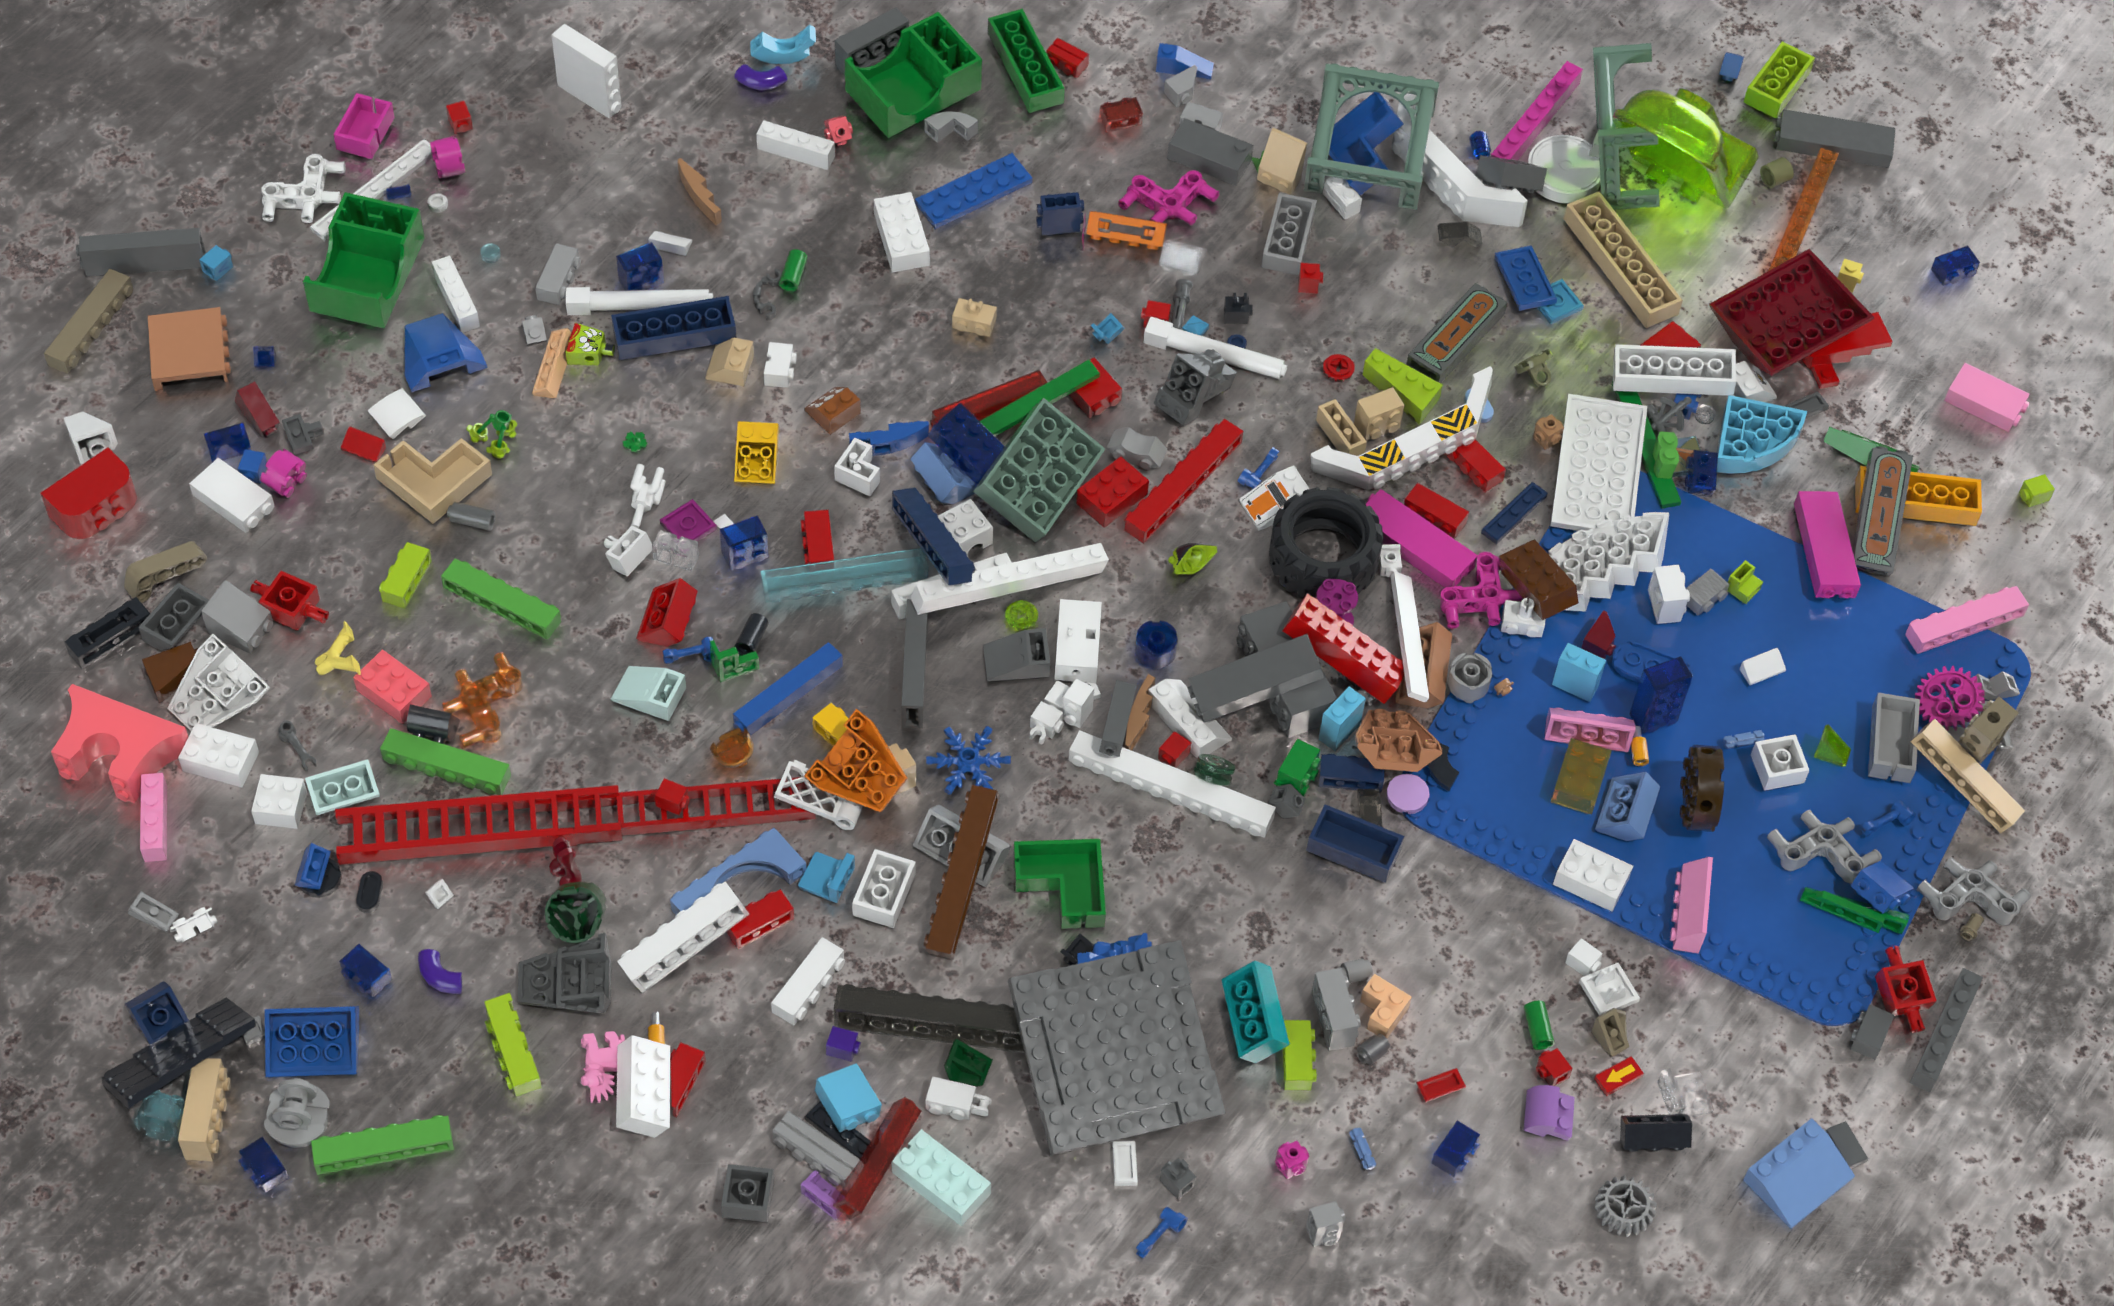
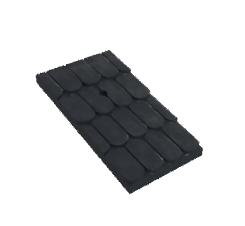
(177, 1052)

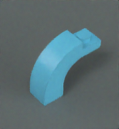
(783, 50)

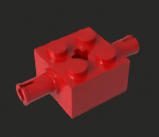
(290, 600)
(1905, 988)

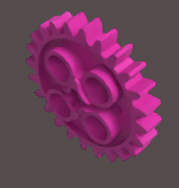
(1967, 691)

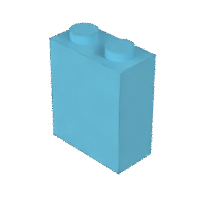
(1579, 672)
(1342, 718)
(848, 1098)

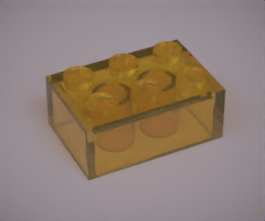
(1581, 776)

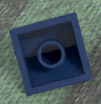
(156, 1012)

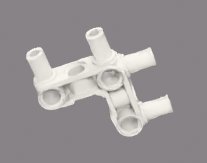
(305, 195)

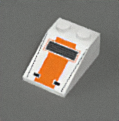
(1266, 499)

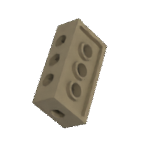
(1988, 729)

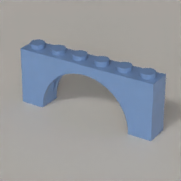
(766, 854)

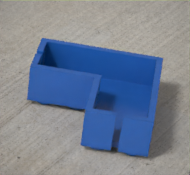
(1361, 132)

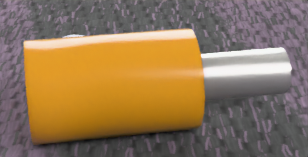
(1639, 748)
(656, 1031)

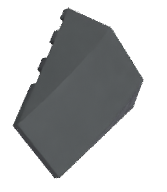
(569, 978)

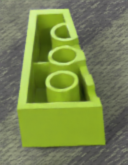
(1415, 389)
(512, 1045)

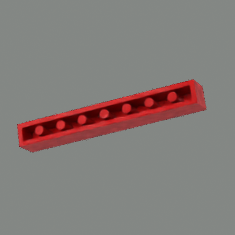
(1183, 480)

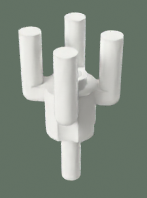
(645, 494)

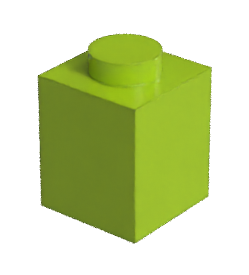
(2036, 490)

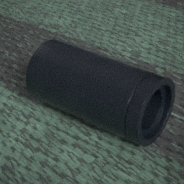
(751, 634)

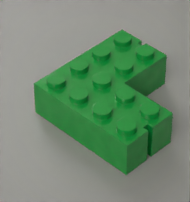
(1065, 867)

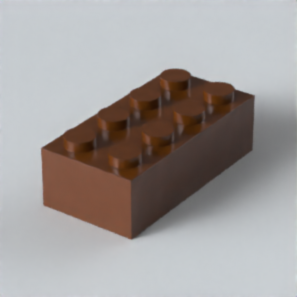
(1538, 578)

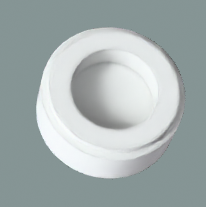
(437, 203)

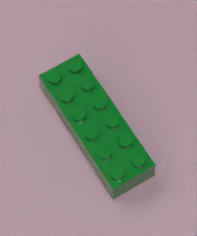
(1026, 60)

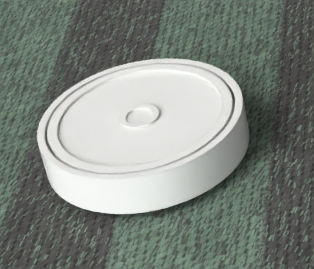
(1569, 167)

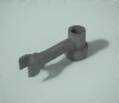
(290, 736)

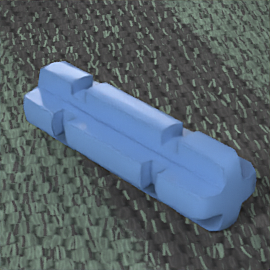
(1743, 739)
(1362, 1148)

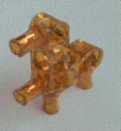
(486, 691)

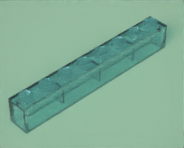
(844, 575)

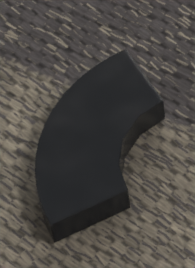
(1442, 770)

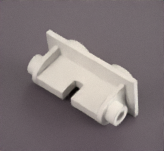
(185, 927)

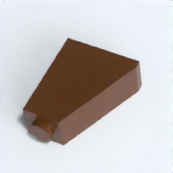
(168, 669)

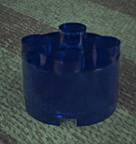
(1156, 644)

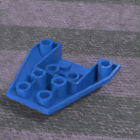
(436, 347)

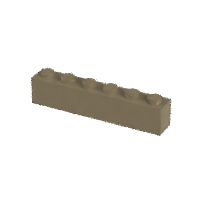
(88, 321)

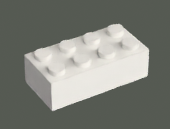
(901, 232)
(643, 1086)

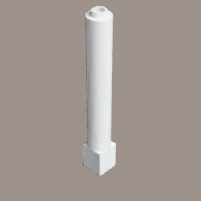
(583, 301)
(1162, 334)

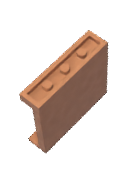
(188, 345)

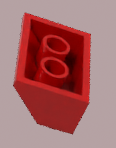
(667, 613)

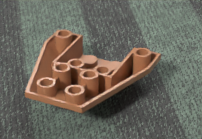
(1396, 741)

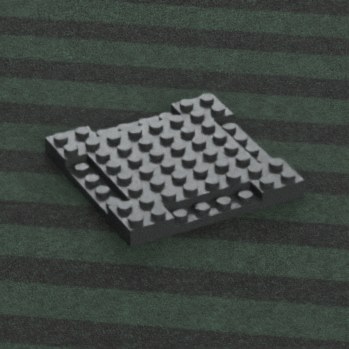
(1115, 1047)

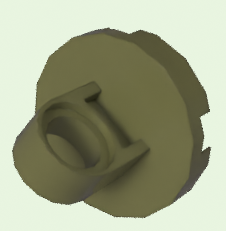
(1534, 365)

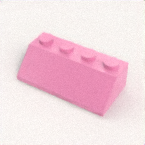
(1591, 728)
(1692, 905)

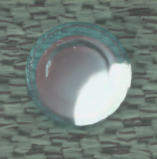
(490, 253)

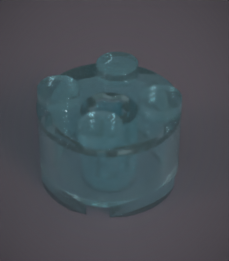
(160, 1116)

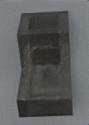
(1456, 232)
(1370, 805)

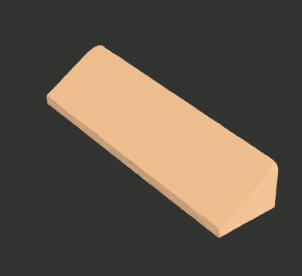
(552, 365)

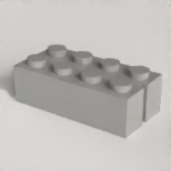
(1892, 728)

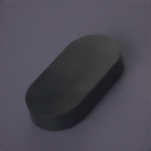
(369, 892)

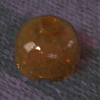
(733, 749)

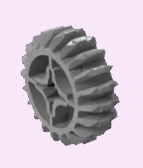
(1643, 1207)

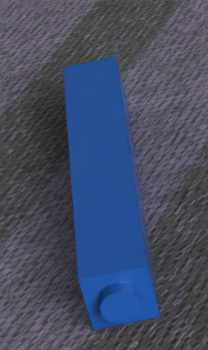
(788, 689)

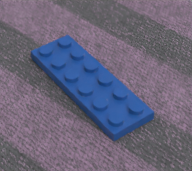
(973, 190)

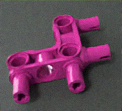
(1172, 202)
(1484, 597)

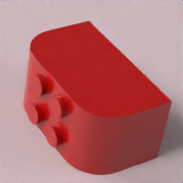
(91, 496)

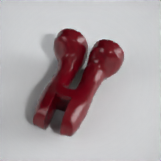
(564, 863)

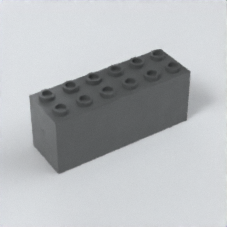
(1298, 708)

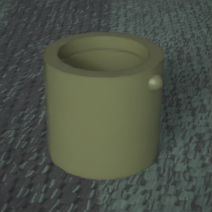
(1776, 172)

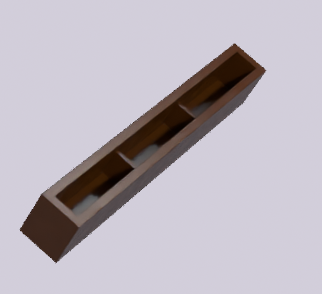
(962, 872)

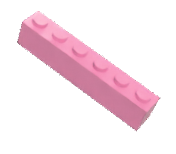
(1966, 619)

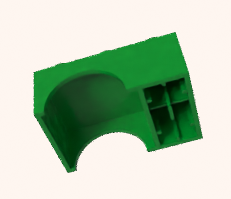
(918, 78)
(366, 260)

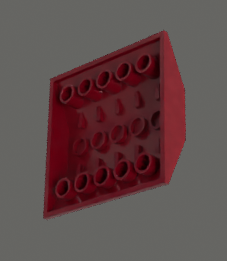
(1789, 313)

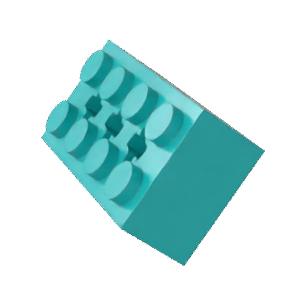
(1255, 1012)

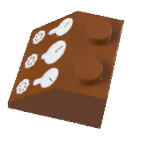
(835, 408)

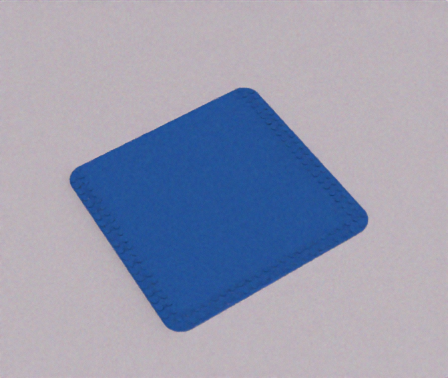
(1835, 665)

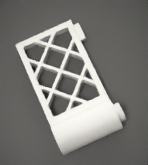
(844, 813)

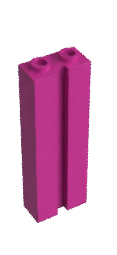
(1422, 542)
(1826, 544)

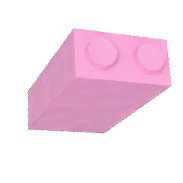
(1987, 397)

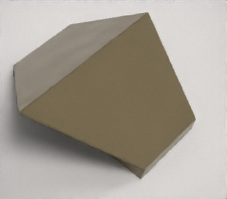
(1611, 1031)

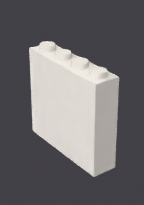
(586, 70)

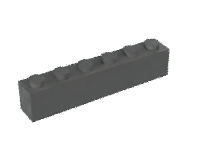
(1946, 1030)

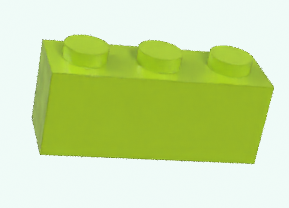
(405, 575)
(1299, 1056)

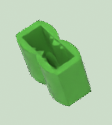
(1665, 454)

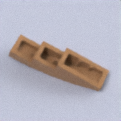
(697, 189)
(1139, 717)

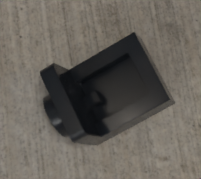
(1079, 945)

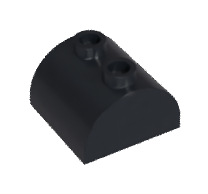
(432, 723)

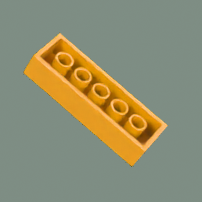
(1936, 498)

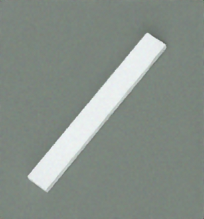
(377, 186)
(1409, 637)

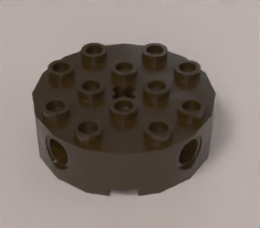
(1702, 788)

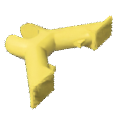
(331, 659)

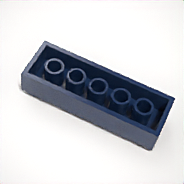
(673, 327)

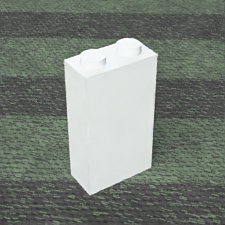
(232, 495)

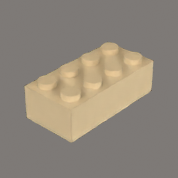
(203, 1110)

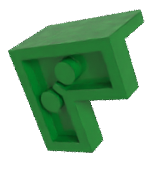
(730, 664)

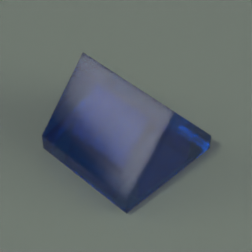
(264, 355)

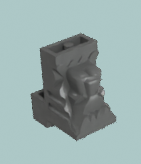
(1192, 382)

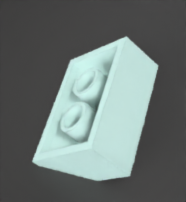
(342, 787)

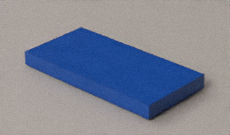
(1525, 278)

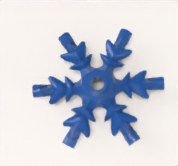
(968, 759)

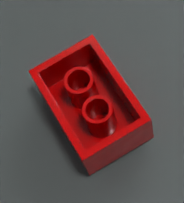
(1112, 492)

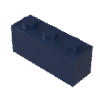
(1349, 773)

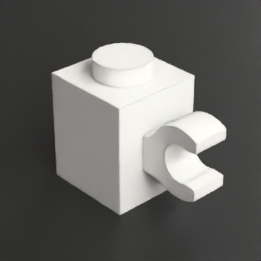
(1045, 722)

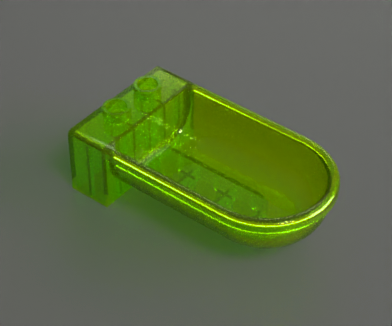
(1689, 145)

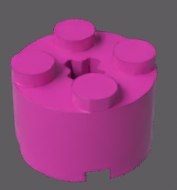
(447, 157)
(284, 472)

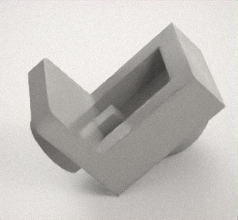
(534, 329)

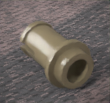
(1970, 930)

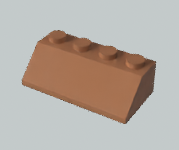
(1436, 653)

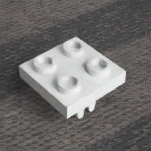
(1609, 989)

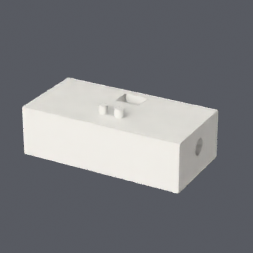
(1078, 640)

